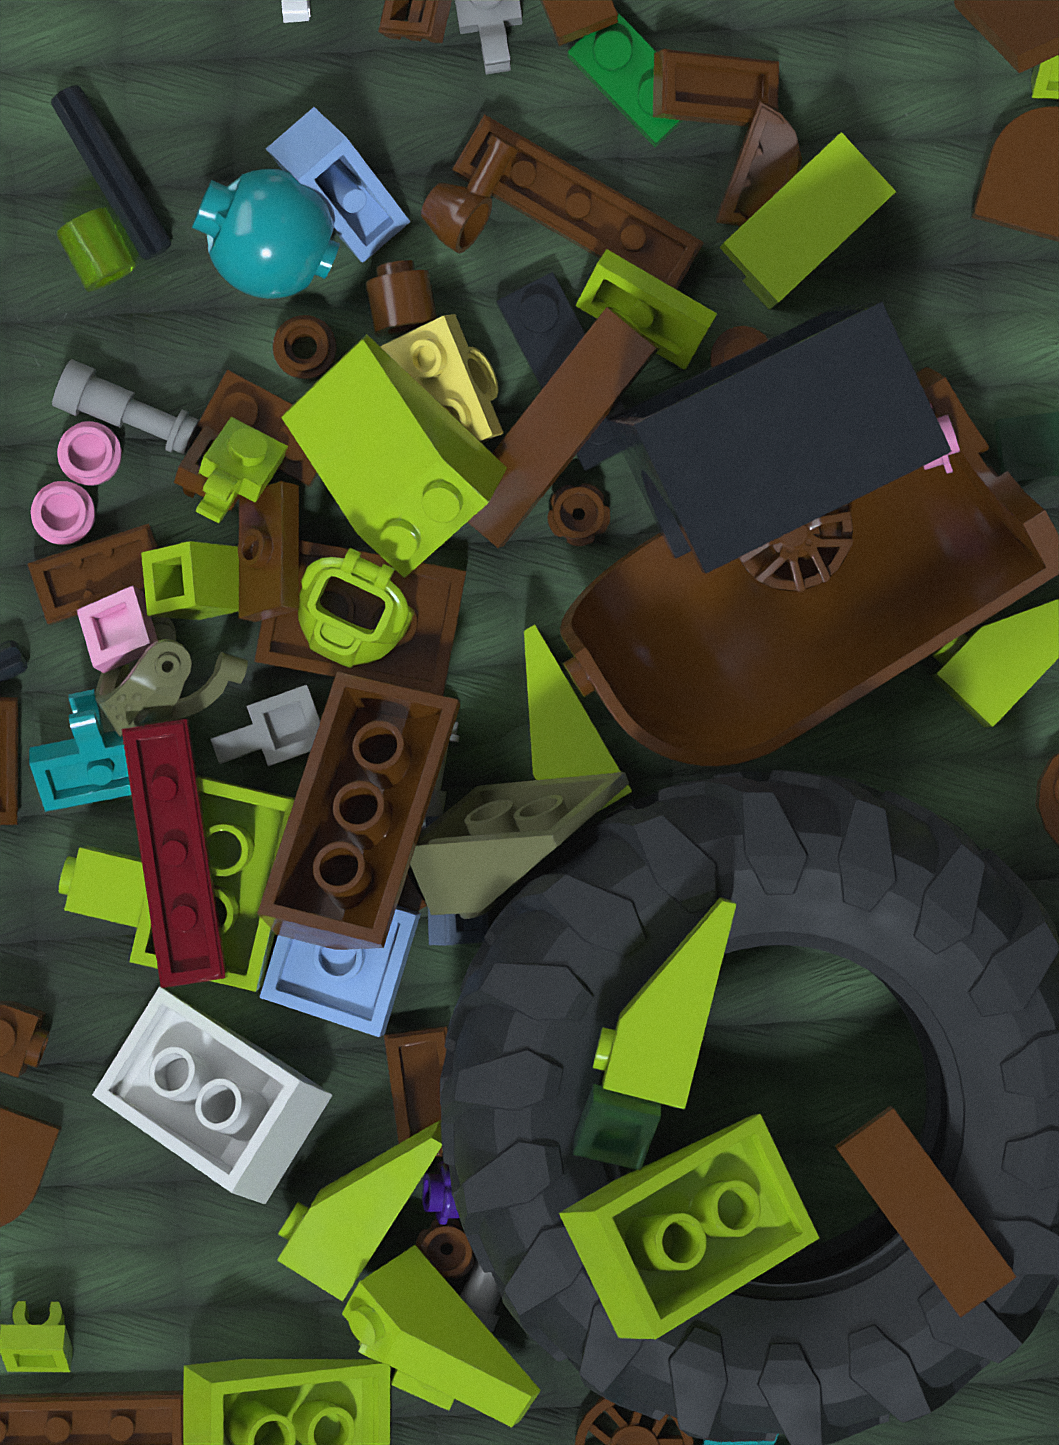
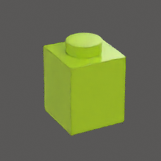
(191, 580)
(104, 885)

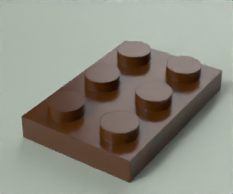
(415, 662)

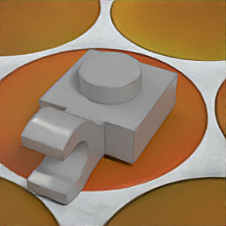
(490, 20)
(281, 727)

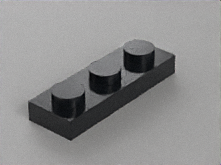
(546, 336)

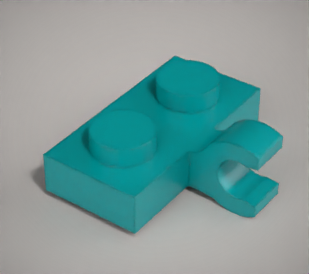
(84, 767)

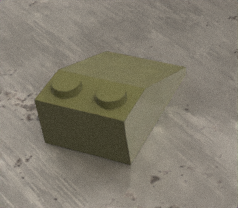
(500, 835)

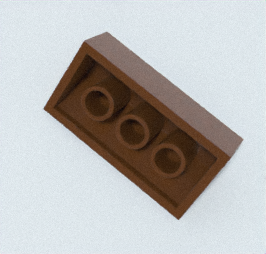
(357, 814)

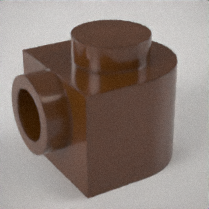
(400, 298)
(21, 1037)

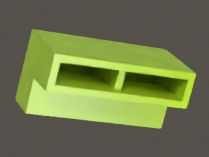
(806, 220)

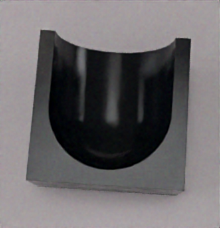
(780, 435)

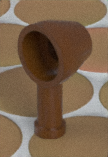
(461, 212)

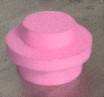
(89, 453)
(63, 513)

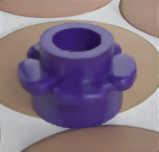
(438, 1194)

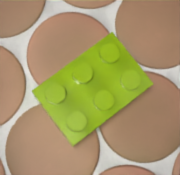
(243, 841)

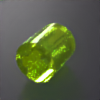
(96, 249)

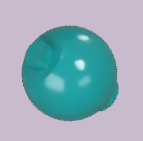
(267, 233)

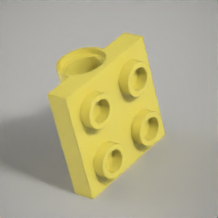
(451, 373)

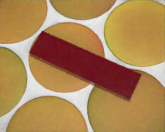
(174, 853)

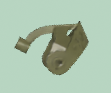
(151, 686)

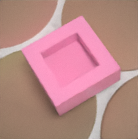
(117, 629)

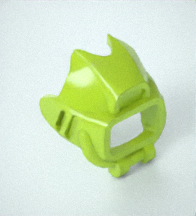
(338, 638)

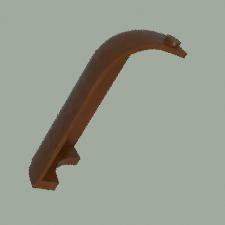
(737, 668)

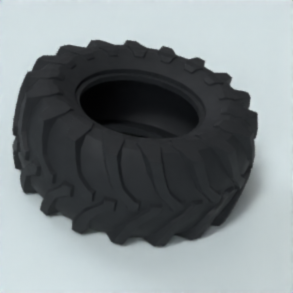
(813, 864)

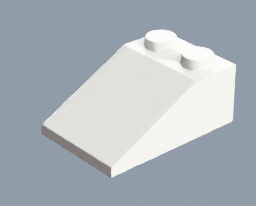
(212, 1096)

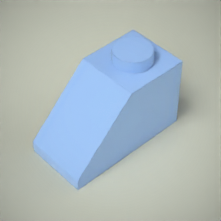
(330, 165)

